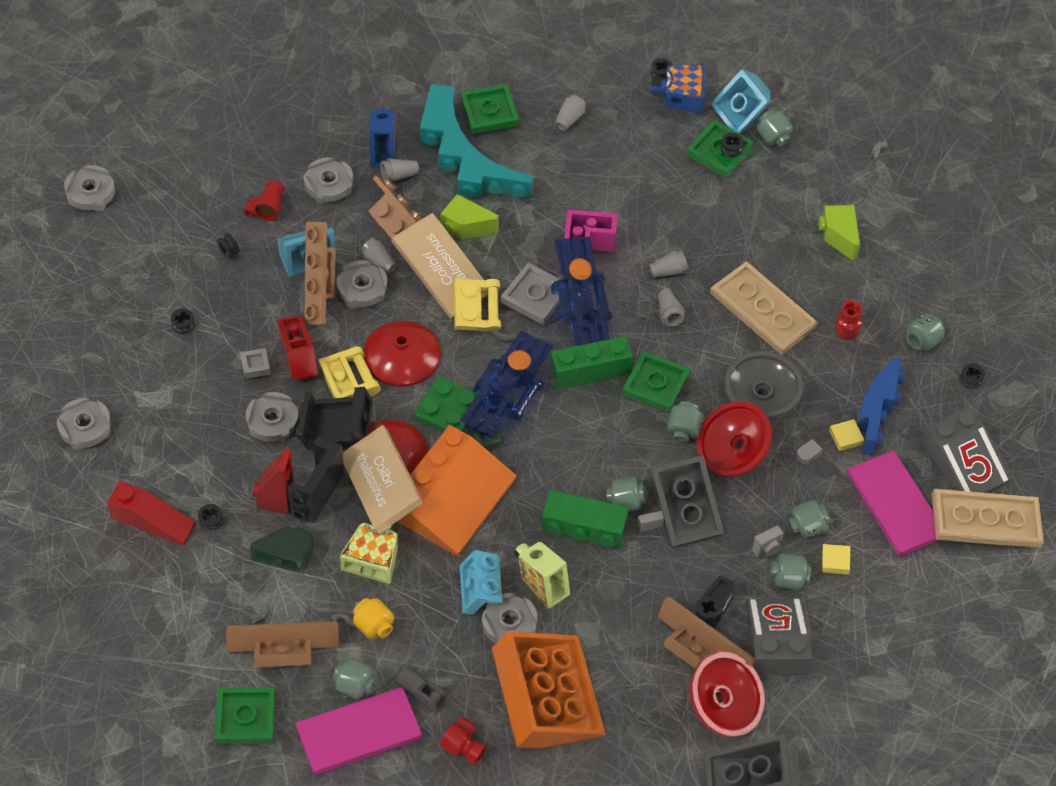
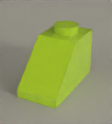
(468, 219)
(841, 229)

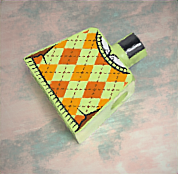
(371, 553)
(543, 573)

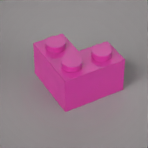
(597, 225)

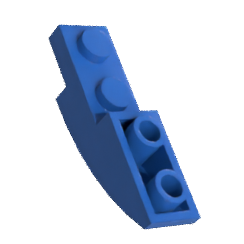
(879, 402)

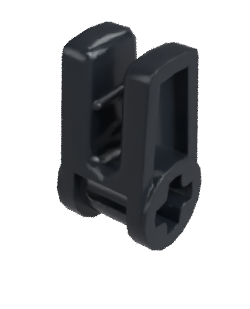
(715, 601)

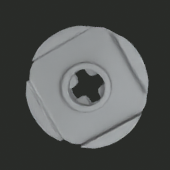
(328, 191)
(89, 199)
(362, 296)
(274, 430)
(84, 436)
(515, 607)

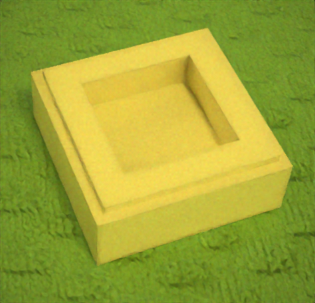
(846, 435)
(835, 559)

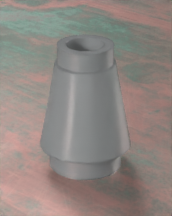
(570, 111)
(398, 169)
(377, 254)
(668, 265)
(670, 309)

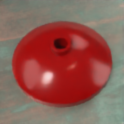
(402, 363)
(724, 433)
(407, 440)
(738, 693)

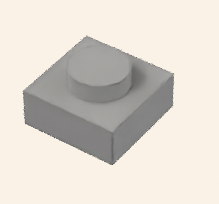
(255, 363)
(768, 542)

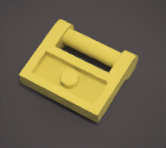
(468, 305)
(339, 374)

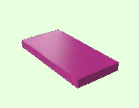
(895, 502)
(358, 731)

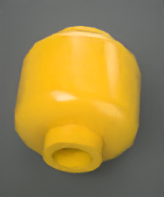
(373, 618)

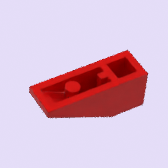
(297, 347)
(272, 489)
(148, 513)

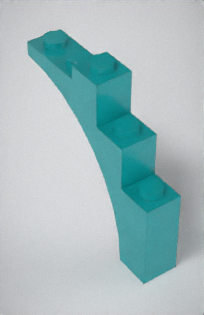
(458, 155)

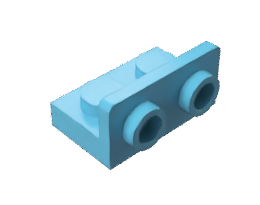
(480, 581)

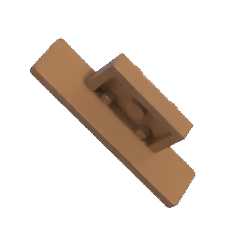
(393, 209)
(318, 273)
(693, 637)
(282, 643)

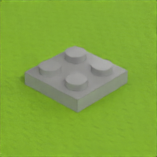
(532, 294)

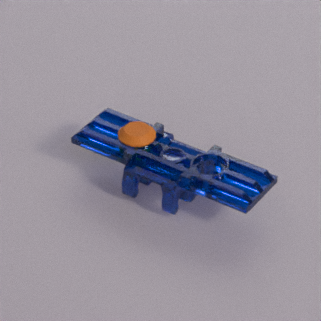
(574, 293)
(500, 378)

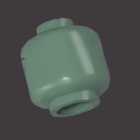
(775, 128)
(925, 332)
(685, 421)
(628, 493)
(809, 518)
(790, 571)
(354, 678)

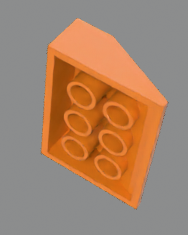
(458, 490)
(547, 689)

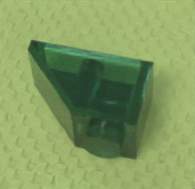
(284, 549)

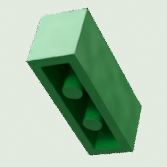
(591, 362)
(584, 519)

